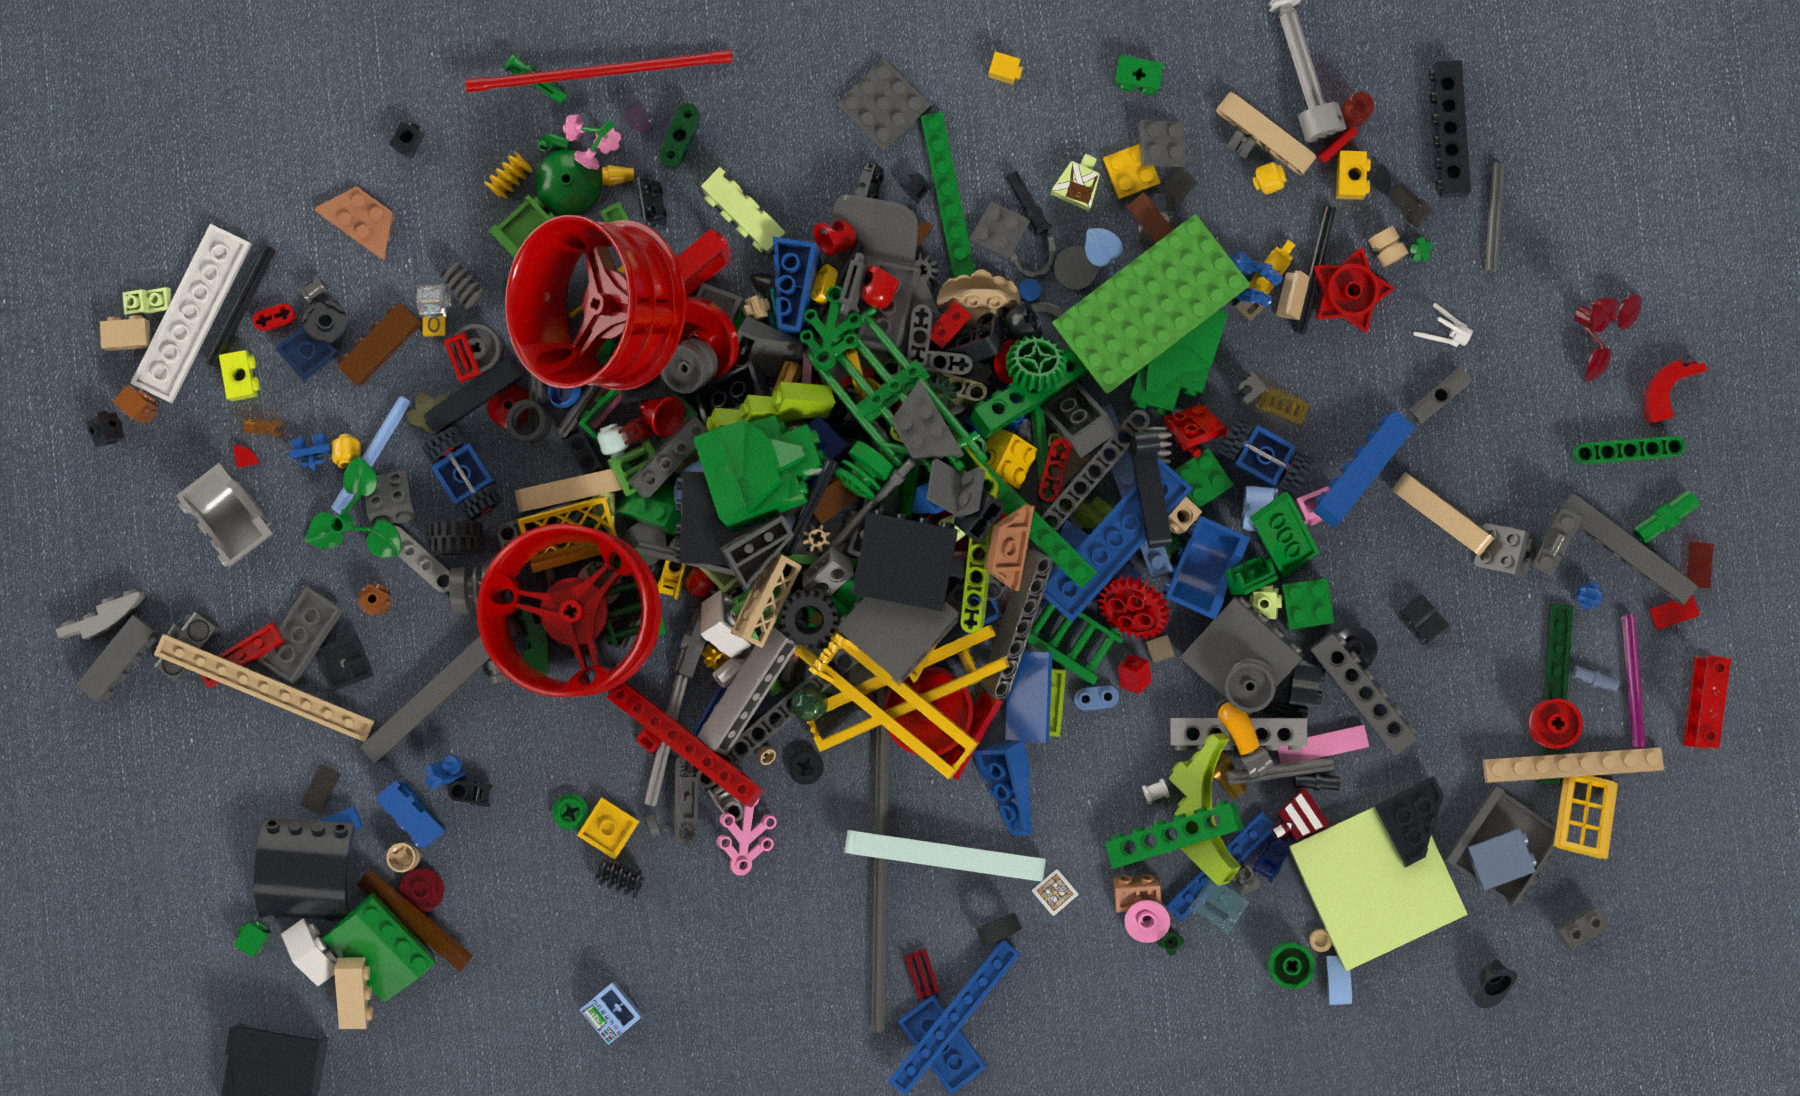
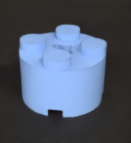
(1253, 501)

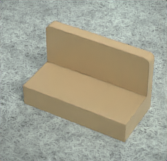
(1293, 295)

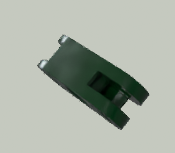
(680, 124)

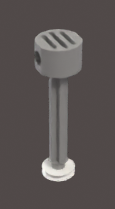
(1321, 119)

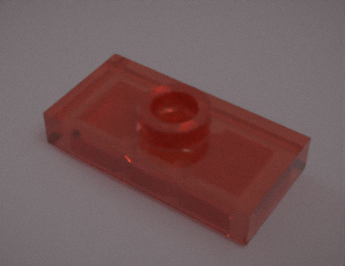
(1700, 564)

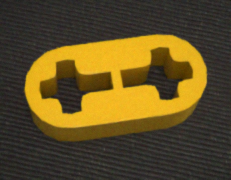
(824, 280)
(852, 355)

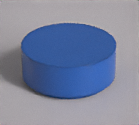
(1030, 290)

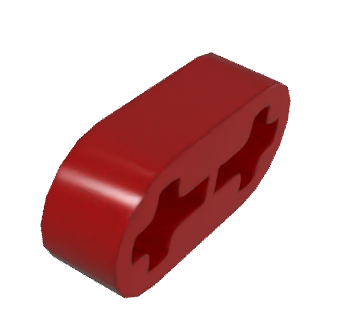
(275, 322)

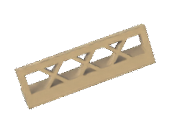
(762, 591)

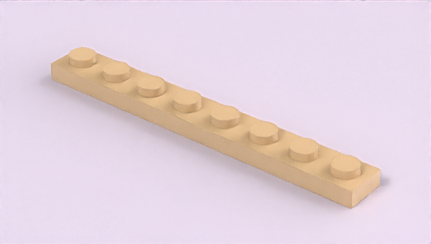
(1573, 765)

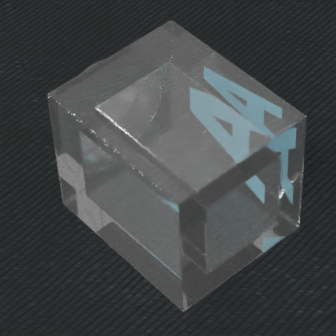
(432, 301)

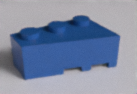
(411, 813)

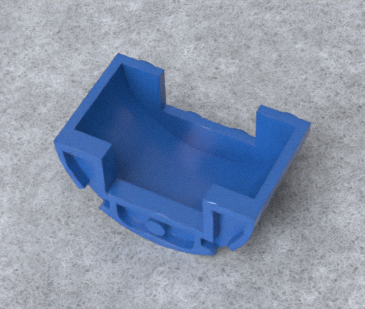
(1200, 574)

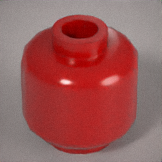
(698, 583)

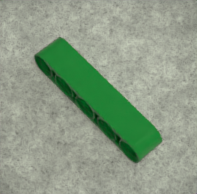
(1638, 447)

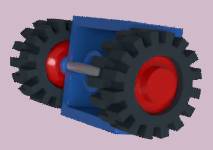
(1265, 456)
(462, 473)

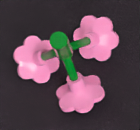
(605, 139)

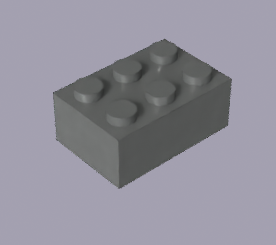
(1078, 419)

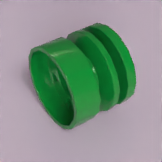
(862, 472)

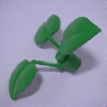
(327, 530)

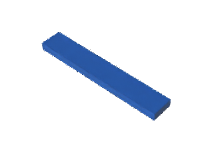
(1239, 847)

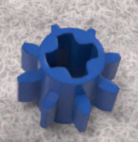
(1589, 595)

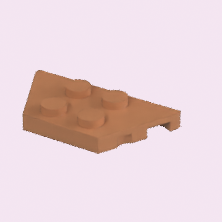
(360, 218)
(1009, 547)

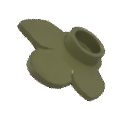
(423, 404)

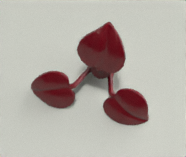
(1597, 319)

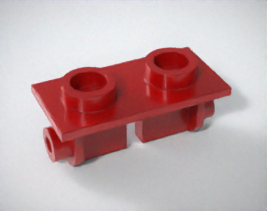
(949, 324)

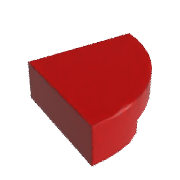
(244, 457)

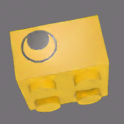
(1010, 457)

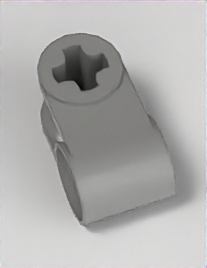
(725, 801)

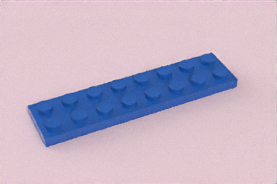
(1111, 546)

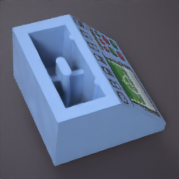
(611, 1012)

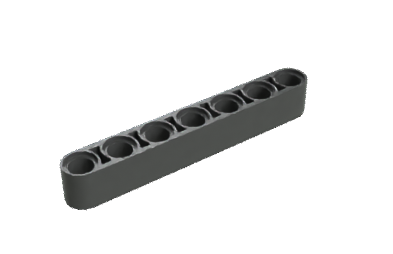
(1633, 553)
(1018, 622)

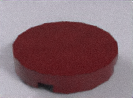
(422, 888)

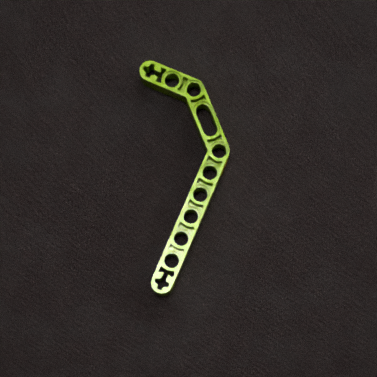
(972, 563)

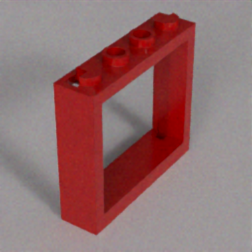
(703, 260)

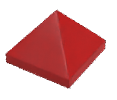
(648, 740)

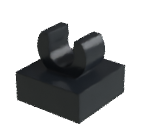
(916, 188)

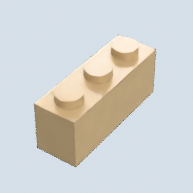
(353, 993)

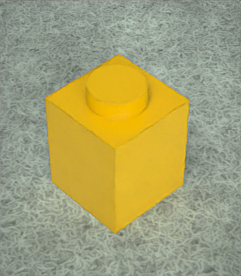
(1005, 68)

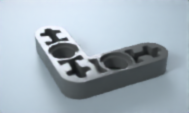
(929, 355)

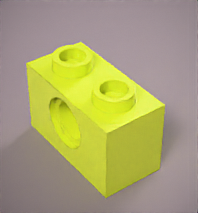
(230, 365)

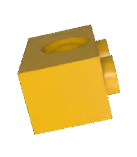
(1345, 186)

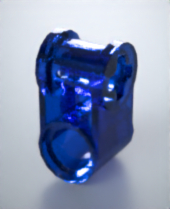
(1270, 860)

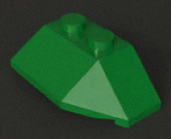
(654, 511)

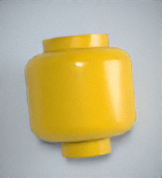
(1269, 178)
(345, 450)

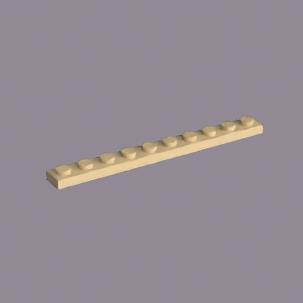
(264, 687)

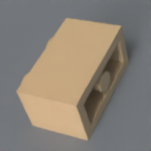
(125, 334)

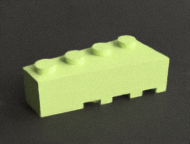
(742, 211)

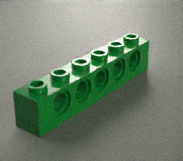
(990, 422)
(1228, 822)

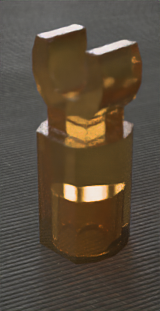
(261, 427)

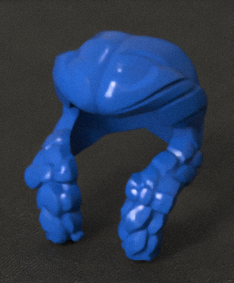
(1249, 267)

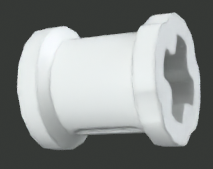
(1155, 791)

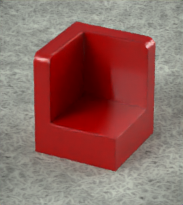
(1134, 674)

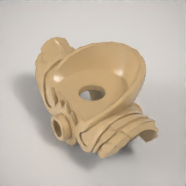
(979, 294)

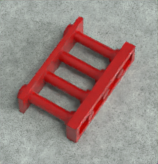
(1707, 702)

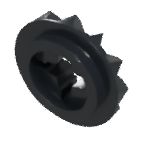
(795, 770)

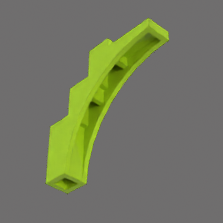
(787, 402)
(1195, 781)

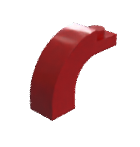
(1657, 393)

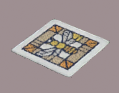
(1055, 892)

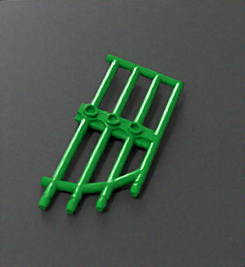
(891, 392)

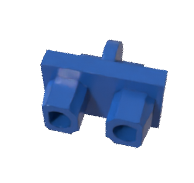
(300, 451)
(445, 772)

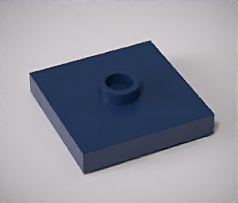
(305, 355)

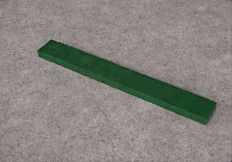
(1557, 665)

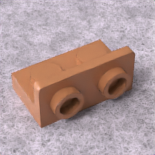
(1135, 889)

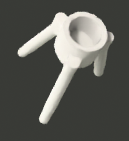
(1459, 333)

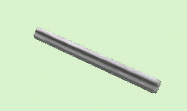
(663, 749)

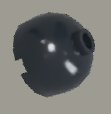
(1022, 322)

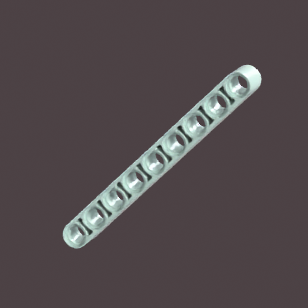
(944, 855)

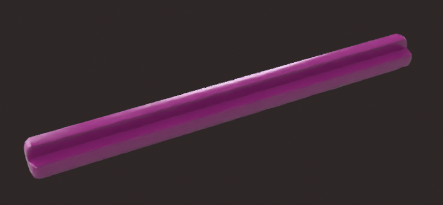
(1633, 681)

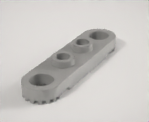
(422, 561)

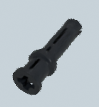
(1032, 211)

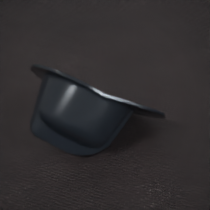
(1494, 984)

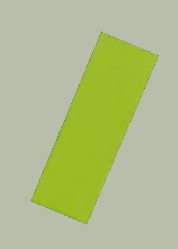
(1057, 696)

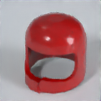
(835, 242)
(881, 289)

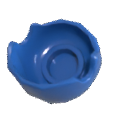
(564, 396)

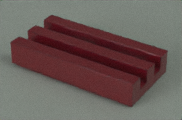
(928, 992)

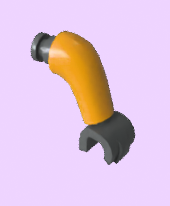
(1243, 733)

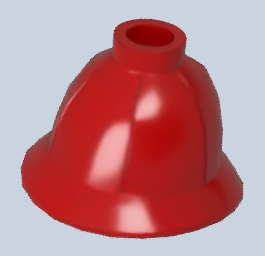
(663, 414)

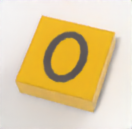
(434, 326)

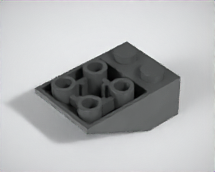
(765, 347)

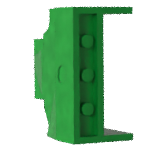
(1179, 367)
(758, 468)

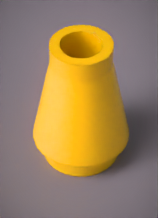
(616, 175)

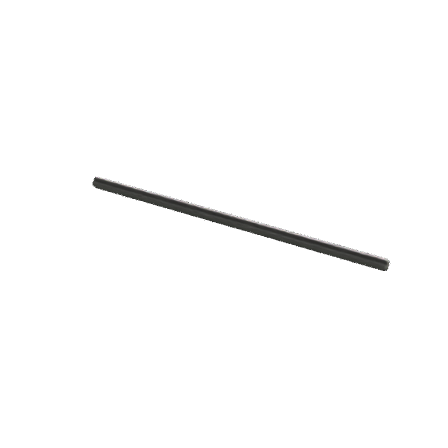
(880, 874)

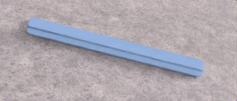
(376, 446)

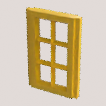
(1606, 818)

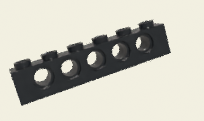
(1453, 73)

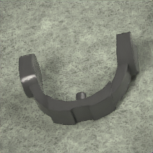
(1051, 248)

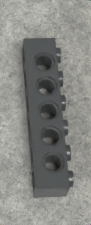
(1396, 740)

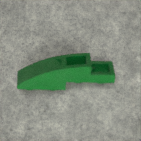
(538, 638)

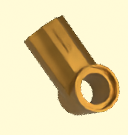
(790, 373)
(1224, 765)

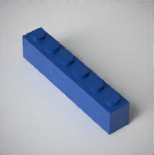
(1363, 469)

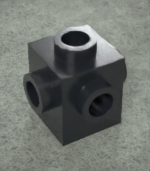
(105, 429)

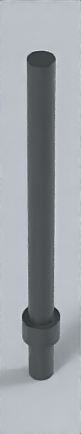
(896, 478)

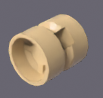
(1388, 246)
(403, 857)

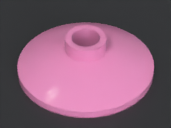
(1147, 930)

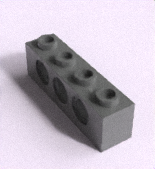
(667, 458)

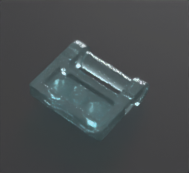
(1224, 899)

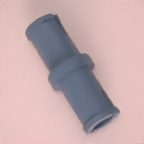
(1595, 679)

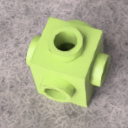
(1269, 608)

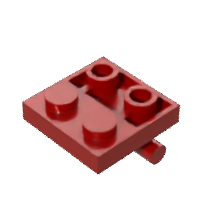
(1194, 427)

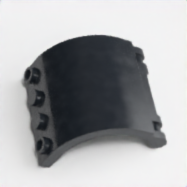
(302, 869)

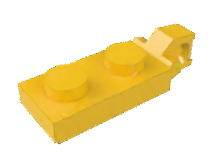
(1280, 261)

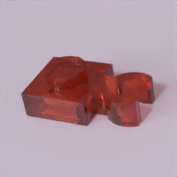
(637, 430)

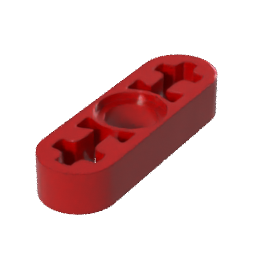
(1044, 485)

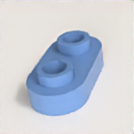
(1096, 697)

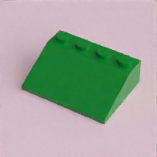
(386, 943)

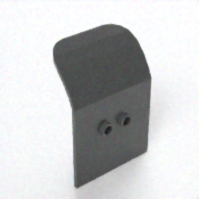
(887, 235)

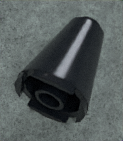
(844, 421)

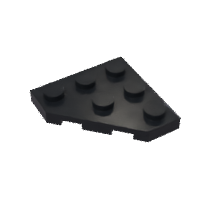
(1411, 819)

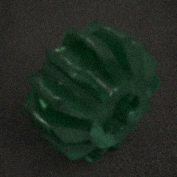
(944, 389)

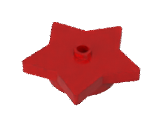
(1365, 288)

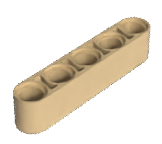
(1266, 133)
(566, 490)
(1442, 513)

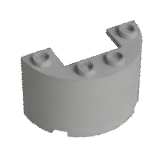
(226, 514)

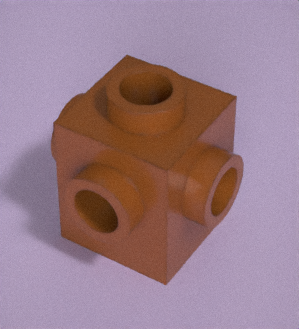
(382, 603)

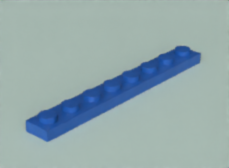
(953, 1017)

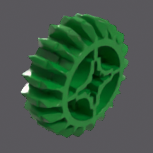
(1032, 359)

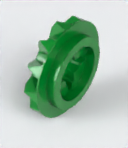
(560, 808)

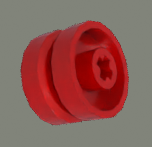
(1568, 723)

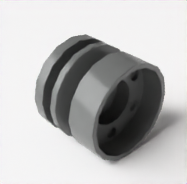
(464, 588)

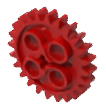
(1134, 607)

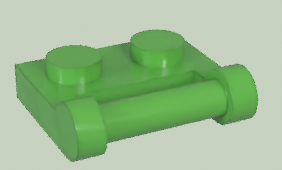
(623, 477)

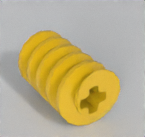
(508, 176)

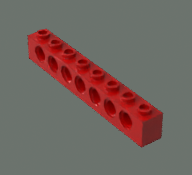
(686, 744)

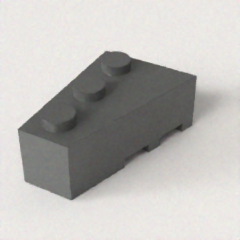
(756, 548)

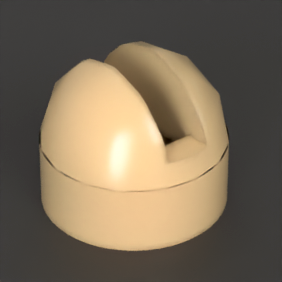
(769, 758)

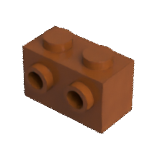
(136, 404)

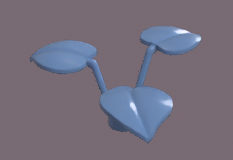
(1102, 247)

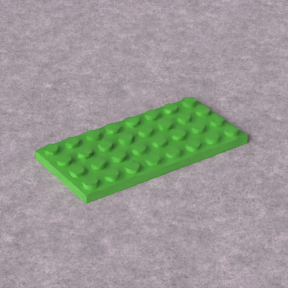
(1151, 304)

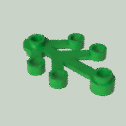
(830, 332)

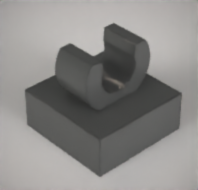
(1245, 881)

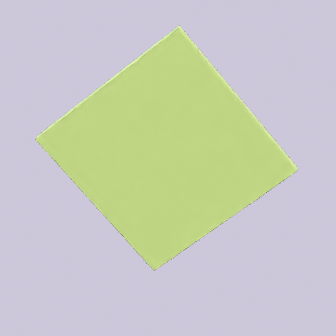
(1368, 894)

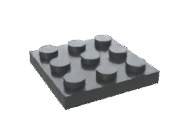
(883, 105)

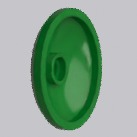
(568, 197)

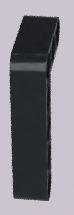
(1144, 451)

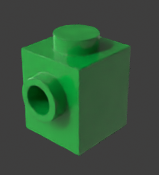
(252, 937)

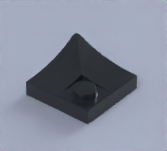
(344, 663)

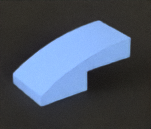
(1338, 982)

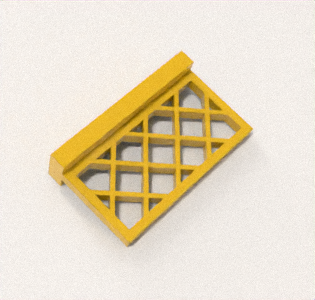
(572, 552)

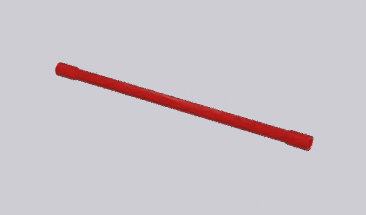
(484, 84)

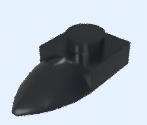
(764, 283)

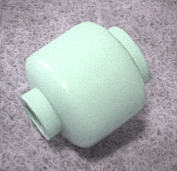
(611, 441)

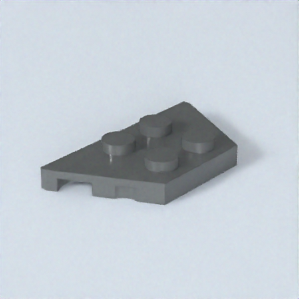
(924, 428)

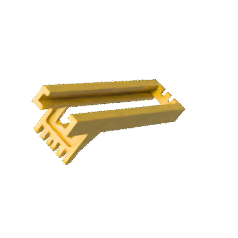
(819, 667)
(973, 676)

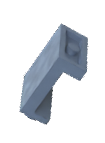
(1501, 859)

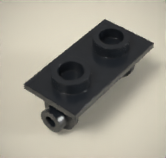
(872, 177)

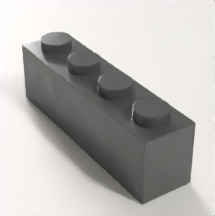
(117, 659)

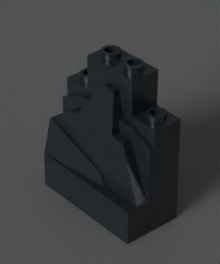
(272, 1063)

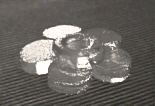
(1027, 431)

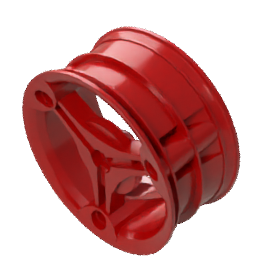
(639, 306)
(565, 628)

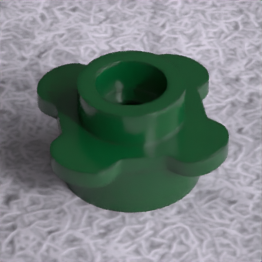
(1171, 948)

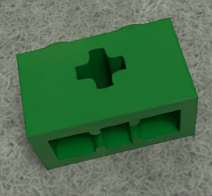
(1150, 75)

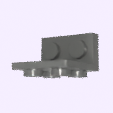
(954, 490)

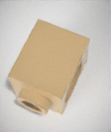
(1190, 513)

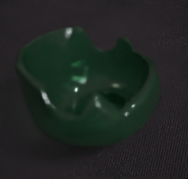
(809, 704)

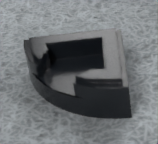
(1381, 180)

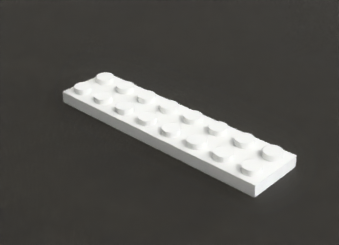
(191, 313)

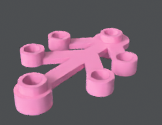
(745, 837)

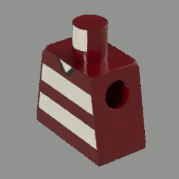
(1299, 817)

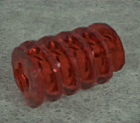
(1357, 109)

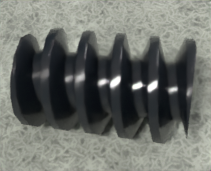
(618, 876)

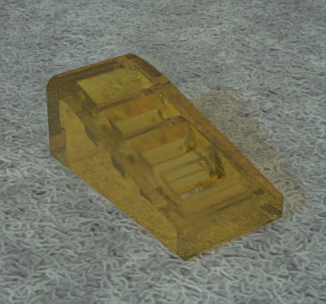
(1266, 399)

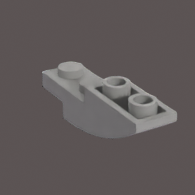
(110, 614)

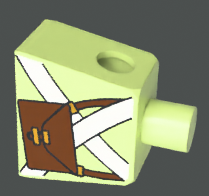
(1078, 183)

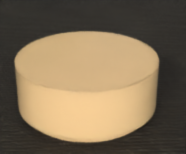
(1320, 940)

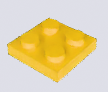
(1127, 173)
(608, 828)

